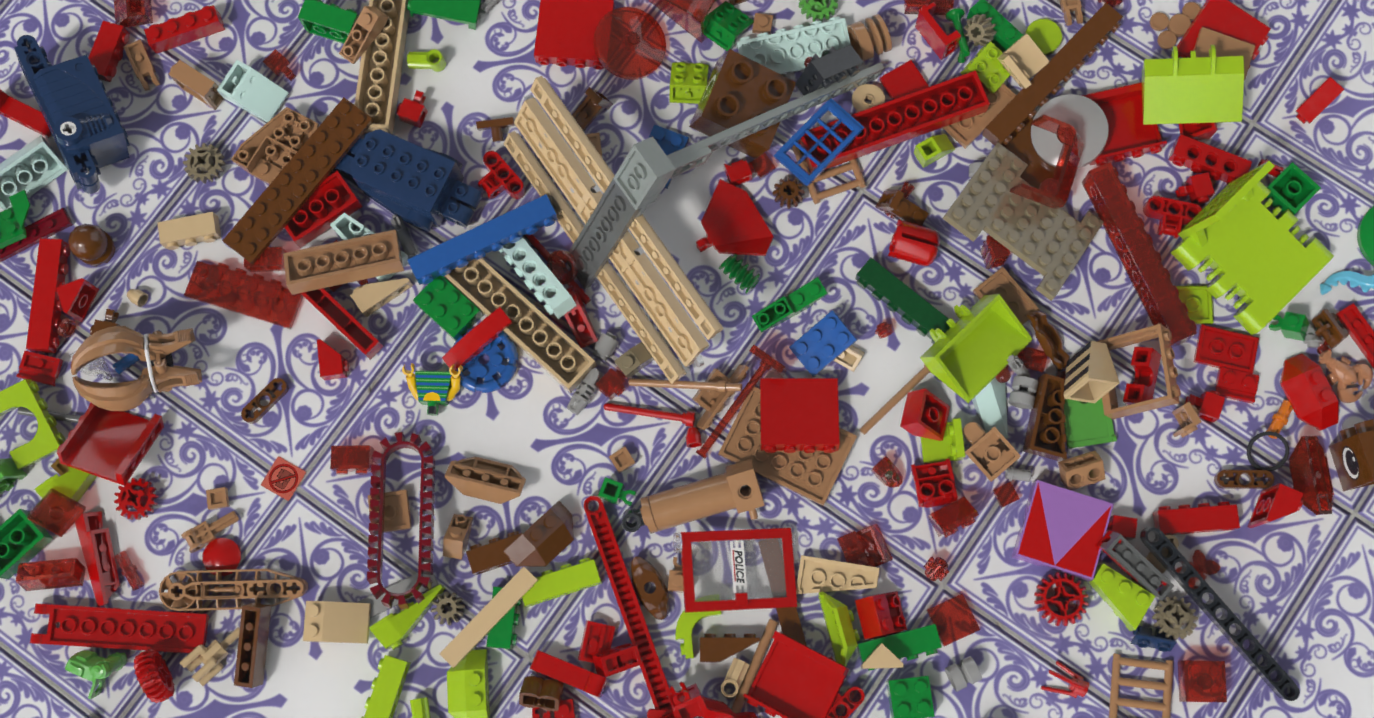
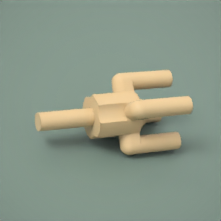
(210, 657)

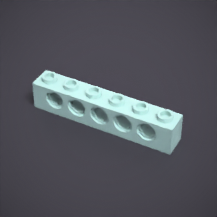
(558, 304)

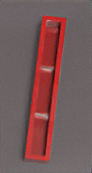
(45, 304)
(344, 322)

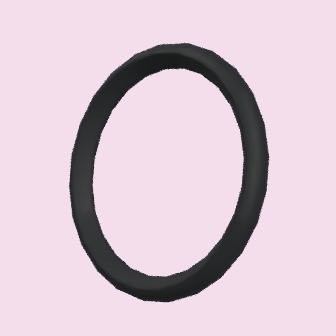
(1265, 434)

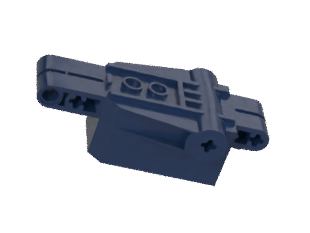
(410, 180)

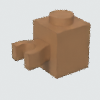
(675, 581)

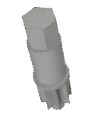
(403, 236)
(1017, 366)

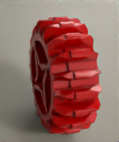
(1078, 596)
(154, 676)

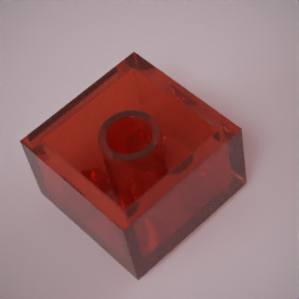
(1202, 681)

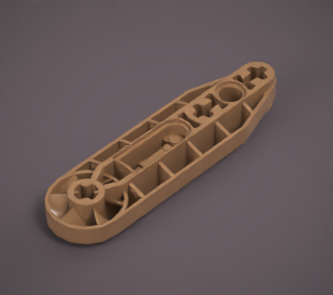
(243, 589)

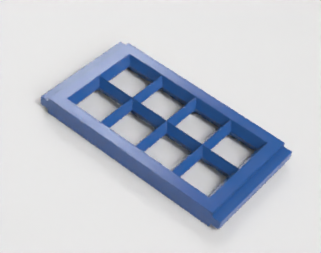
(794, 167)

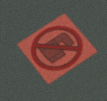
(283, 478)

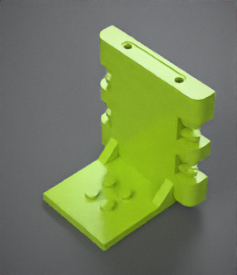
(1251, 250)

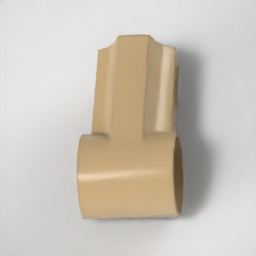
(735, 676)

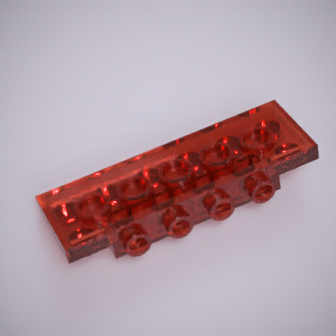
(243, 293)

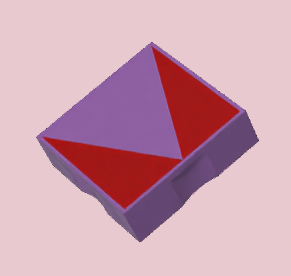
(1062, 530)

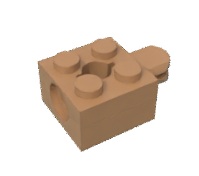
(989, 450)

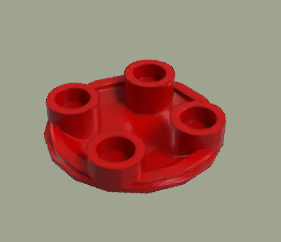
(221, 555)

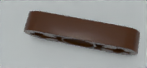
(256, 400)
(1257, 474)

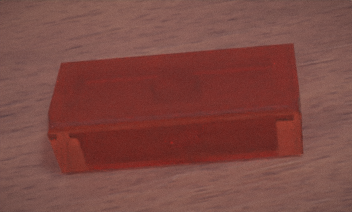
(874, 545)

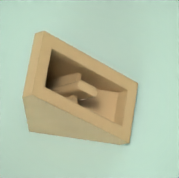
(881, 658)

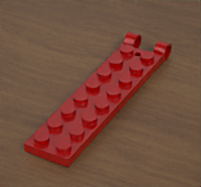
(122, 628)

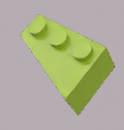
(1122, 595)

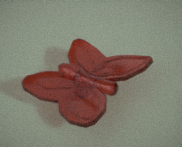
(1202, 566)

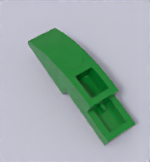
(790, 305)

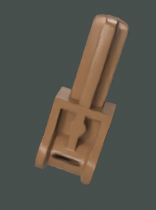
(205, 533)

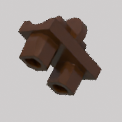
(1329, 328)

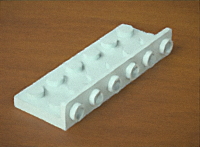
(788, 49)

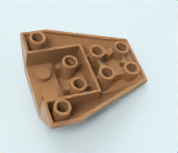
(274, 144)

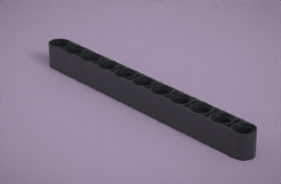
(1226, 620)

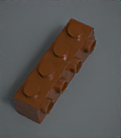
(252, 645)

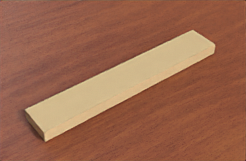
(488, 617)

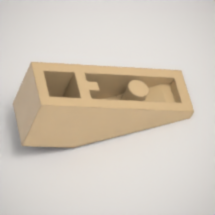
(376, 295)

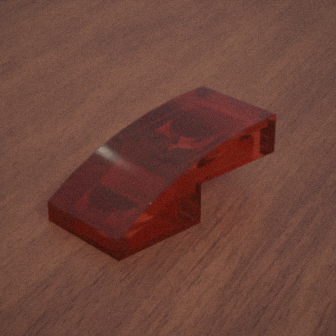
(852, 549)

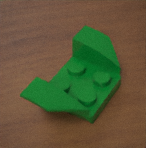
(13, 219)

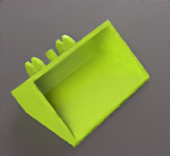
(1193, 89)
(975, 346)

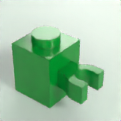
(1292, 325)
(614, 492)

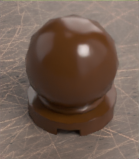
(91, 244)

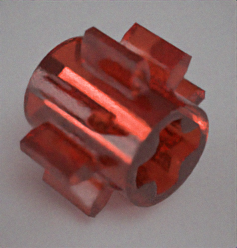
(936, 568)

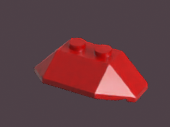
(1309, 392)

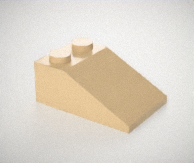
(336, 622)

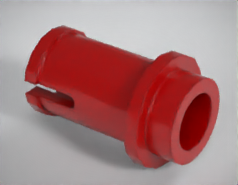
(1275, 171)

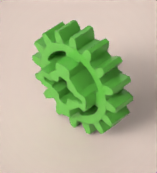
(817, 9)

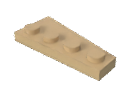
(830, 575)

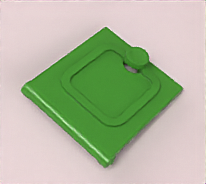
(1087, 424)

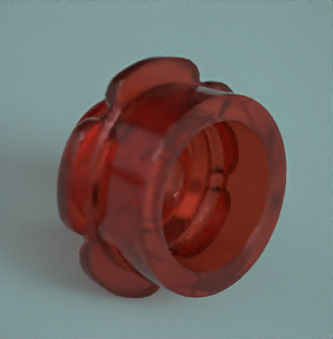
(884, 330)

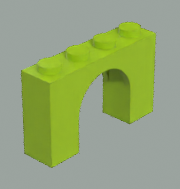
(47, 438)

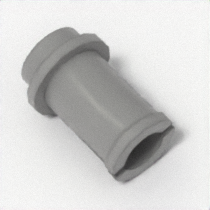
(1017, 474)

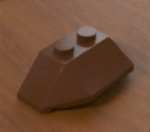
(543, 539)

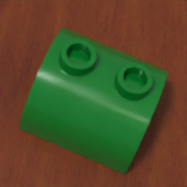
(1292, 189)

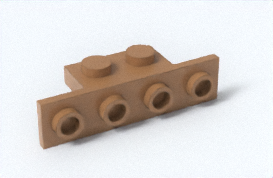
(713, 400)

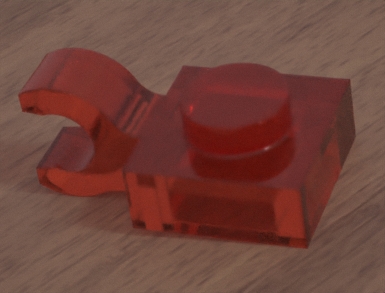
(278, 63)

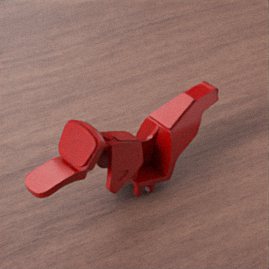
(691, 703)

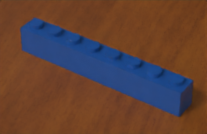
(483, 239)

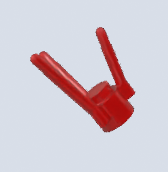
(1076, 685)

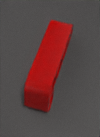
(23, 114)
(569, 673)

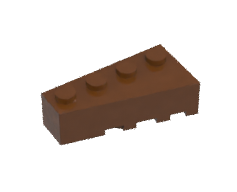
(1046, 423)

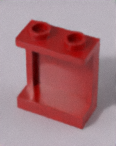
(933, 33)

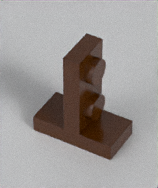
(591, 108)
(901, 207)

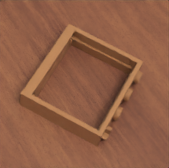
(1110, 402)

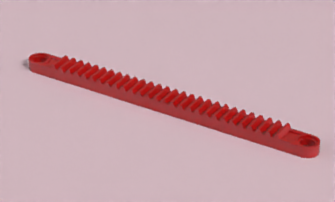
(628, 604)

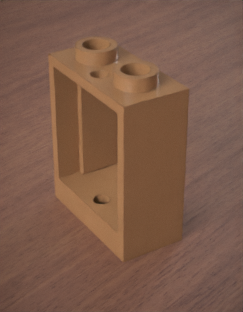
(196, 84)

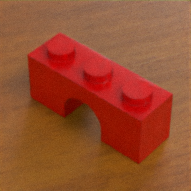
(1146, 367)

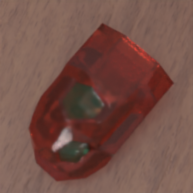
(888, 473)

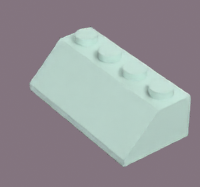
(29, 170)

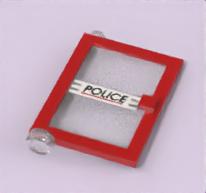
(737, 569)

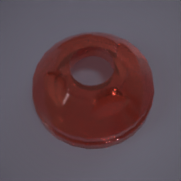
(557, 265)

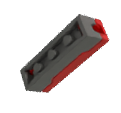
(1135, 564)

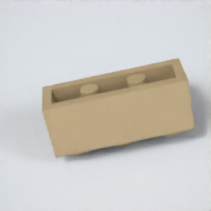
(189, 230)

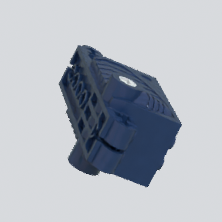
(75, 112)

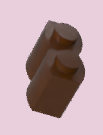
(541, 693)

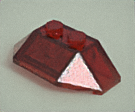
(1312, 475)

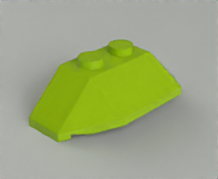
(839, 627)
(469, 687)

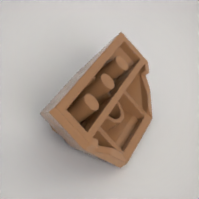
(485, 479)

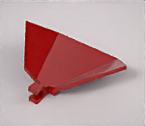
(734, 223)

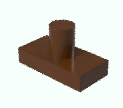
(496, 127)

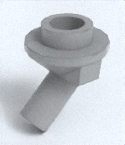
(1312, 339)

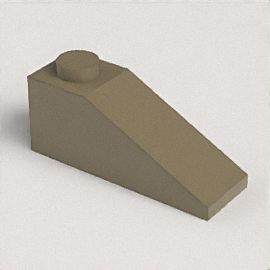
(635, 359)

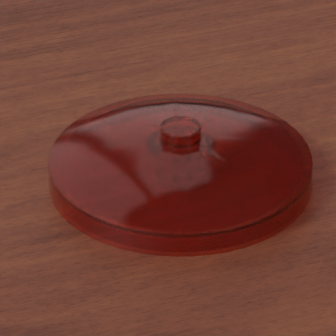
(629, 43)

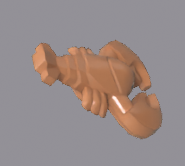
(1346, 375)

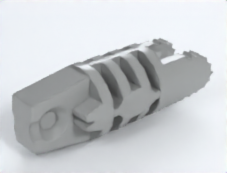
(584, 391)

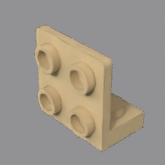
(1023, 60)

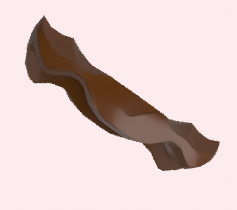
(1049, 339)
(656, 602)

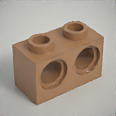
(1081, 470)

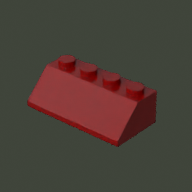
(322, 209)

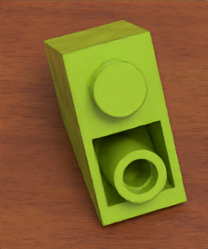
(933, 149)

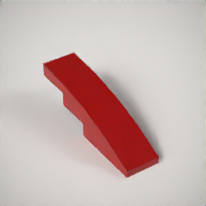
(477, 339)

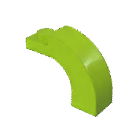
(685, 627)

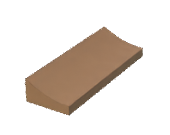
(343, 262)

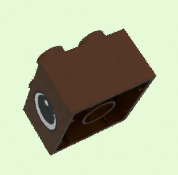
(740, 92)
(1355, 456)

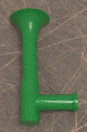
(955, 16)

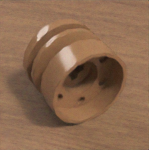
(869, 37)

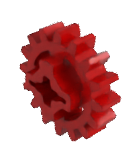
(144, 500)

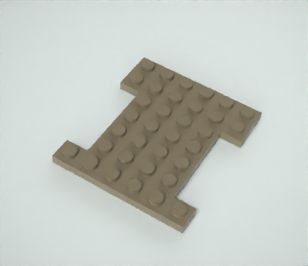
(1034, 232)

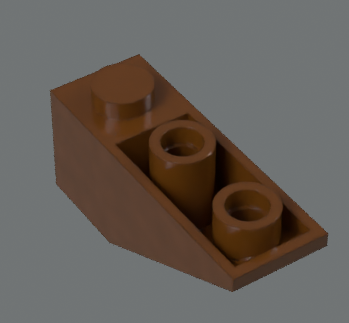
(720, 648)

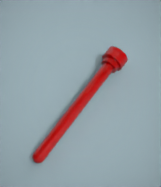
(686, 418)

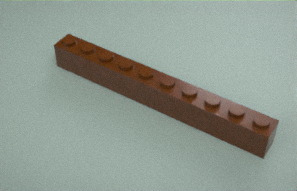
(1051, 76)

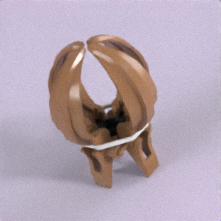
(152, 348)

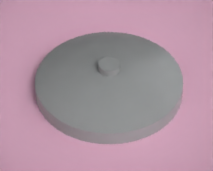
(1086, 119)

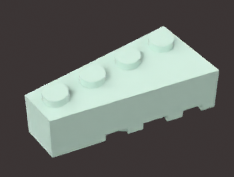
(349, 228)

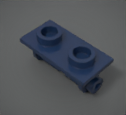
(1144, 639)

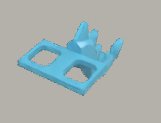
(1343, 277)

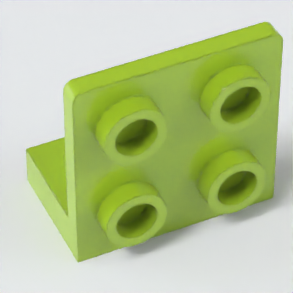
(988, 67)
(688, 82)
(950, 447)

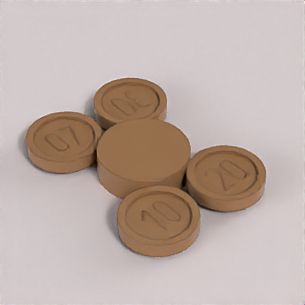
(1176, 25)

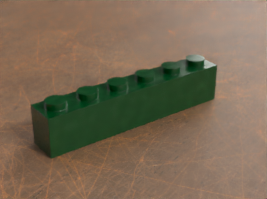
(901, 299)

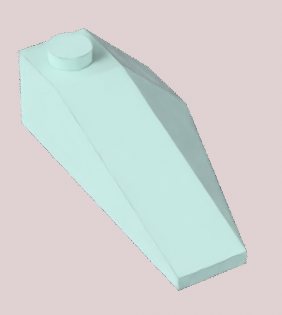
(992, 408)

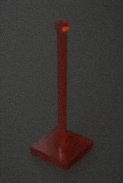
(766, 363)

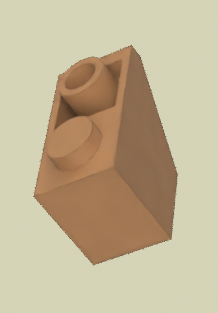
(457, 536)

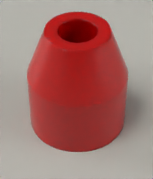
(693, 438)

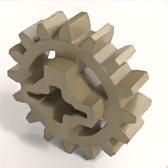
(200, 155)
(1180, 612)

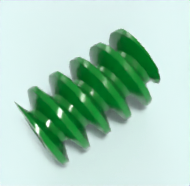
(740, 272)

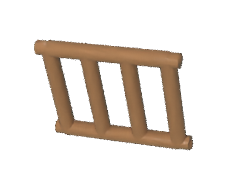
(852, 165)
(1165, 686)

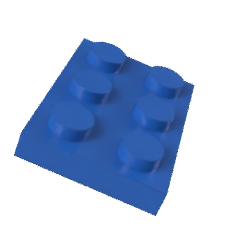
(668, 141)
(823, 343)

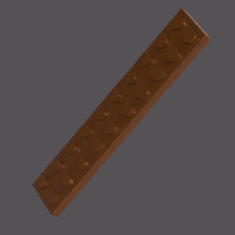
(298, 181)

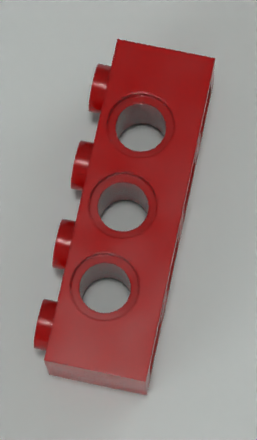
(1203, 152)

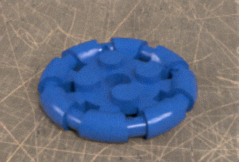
(493, 367)

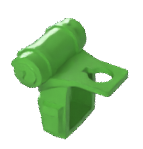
(95, 668)

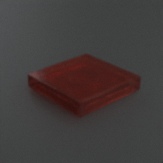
(56, 512)
(953, 619)

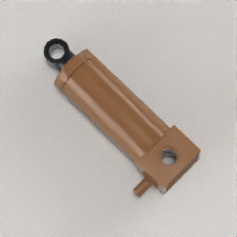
(699, 500)

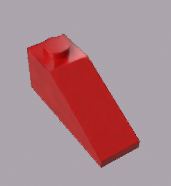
(579, 321)

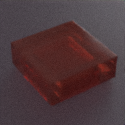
(763, 166)
(1005, 494)

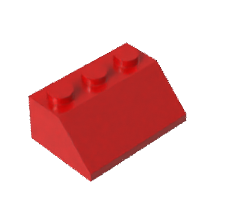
(1275, 504)

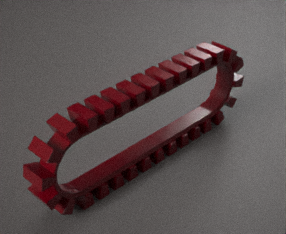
(428, 497)

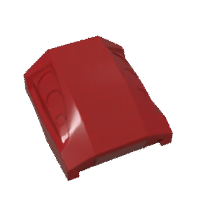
(934, 484)

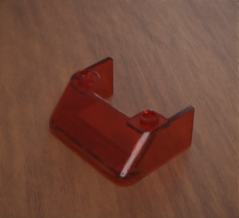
(1056, 190)

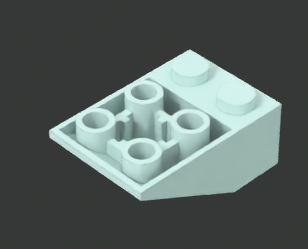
(252, 91)

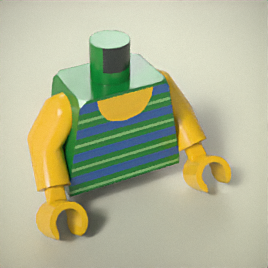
(433, 387)

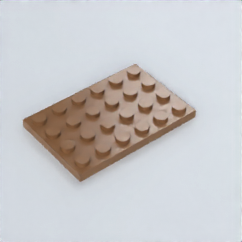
(801, 472)

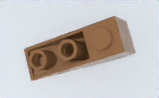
(363, 33)

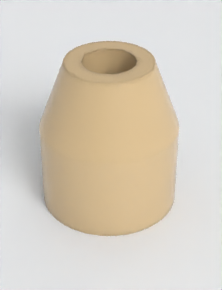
(137, 297)

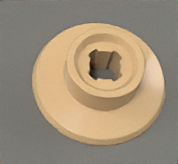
(869, 92)

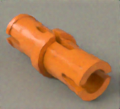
(1280, 418)

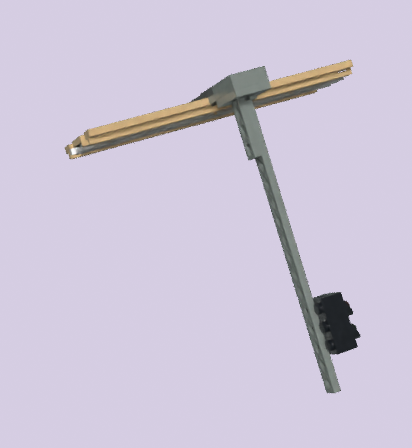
(632, 190)

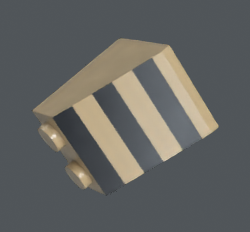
(1090, 374)

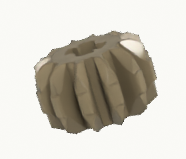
(980, 29)
(446, 602)

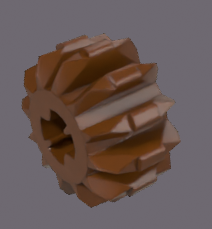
(795, 190)

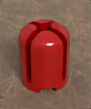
(914, 243)

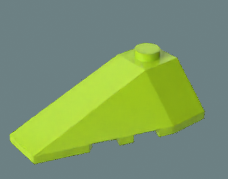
(71, 484)
(397, 627)

